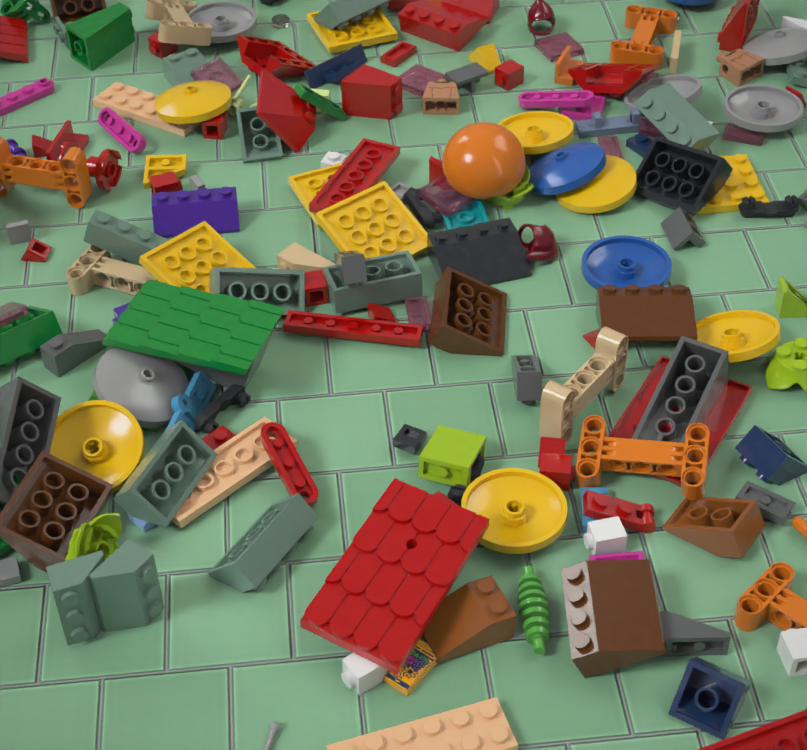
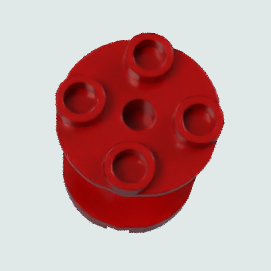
(103, 168)

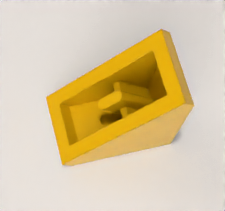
(486, 57)

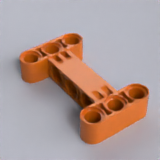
(647, 23)
(68, 174)
(643, 456)
(772, 600)

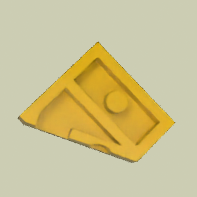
(164, 163)

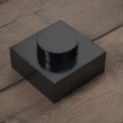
(409, 439)

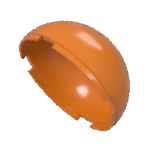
(483, 160)

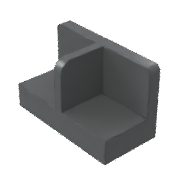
(466, 76)

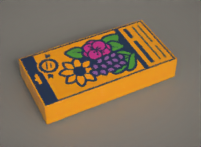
(414, 670)

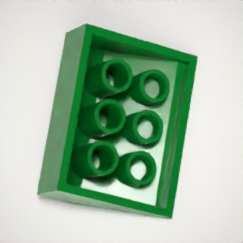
(27, 334)

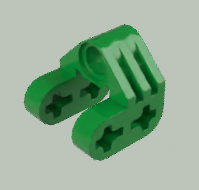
(22, 10)

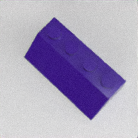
(184, 209)

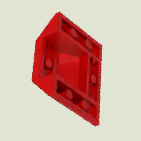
(272, 57)
(610, 77)
(285, 111)

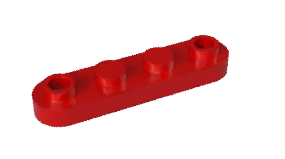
(288, 462)

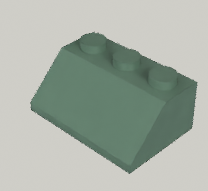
(127, 588)
(75, 596)

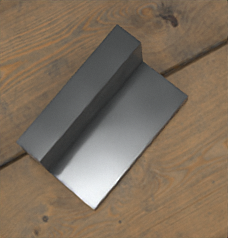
(681, 228)

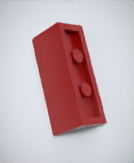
(65, 135)

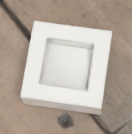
(332, 158)

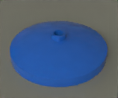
(567, 168)
(626, 262)

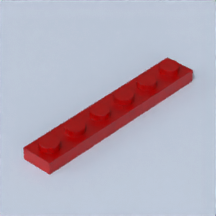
(353, 328)

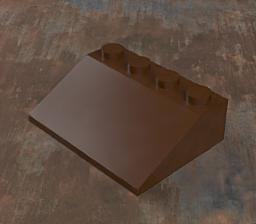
(647, 312)
(467, 316)
(49, 507)
(611, 614)

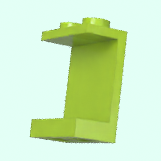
(451, 455)

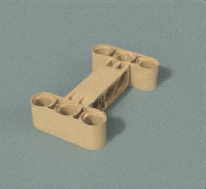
(175, 23)
(99, 269)
(603, 370)

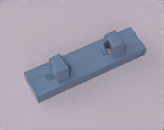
(601, 126)

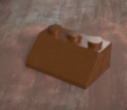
(75, 9)

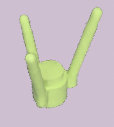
(238, 102)

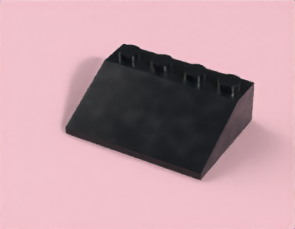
(680, 175)
(482, 251)

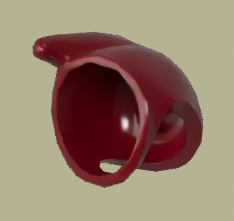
(540, 11)
(543, 245)

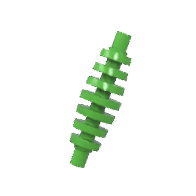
(533, 610)

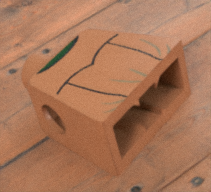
(740, 66)
(441, 98)

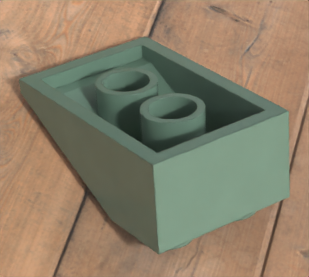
(180, 65)
(256, 137)

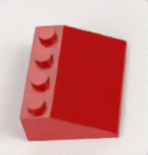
(441, 23)
(738, 25)

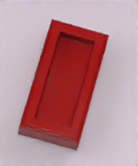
(398, 54)

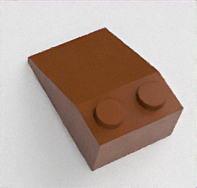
(717, 524)
(470, 620)

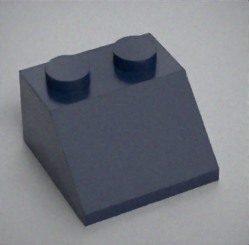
(770, 457)
(709, 697)

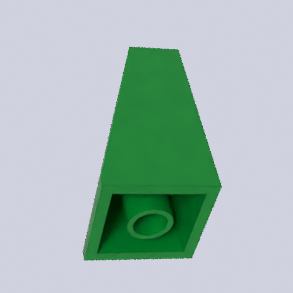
(100, 35)

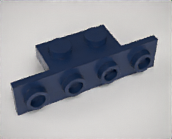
(337, 67)

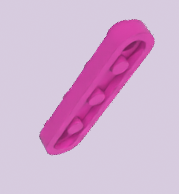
(26, 95)
(556, 99)
(122, 130)

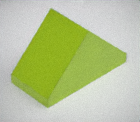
(789, 300)

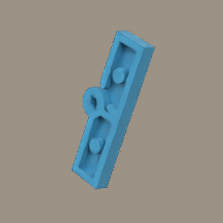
(193, 401)

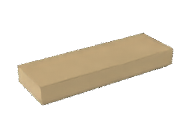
(675, 52)

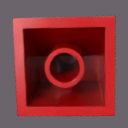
(372, 93)

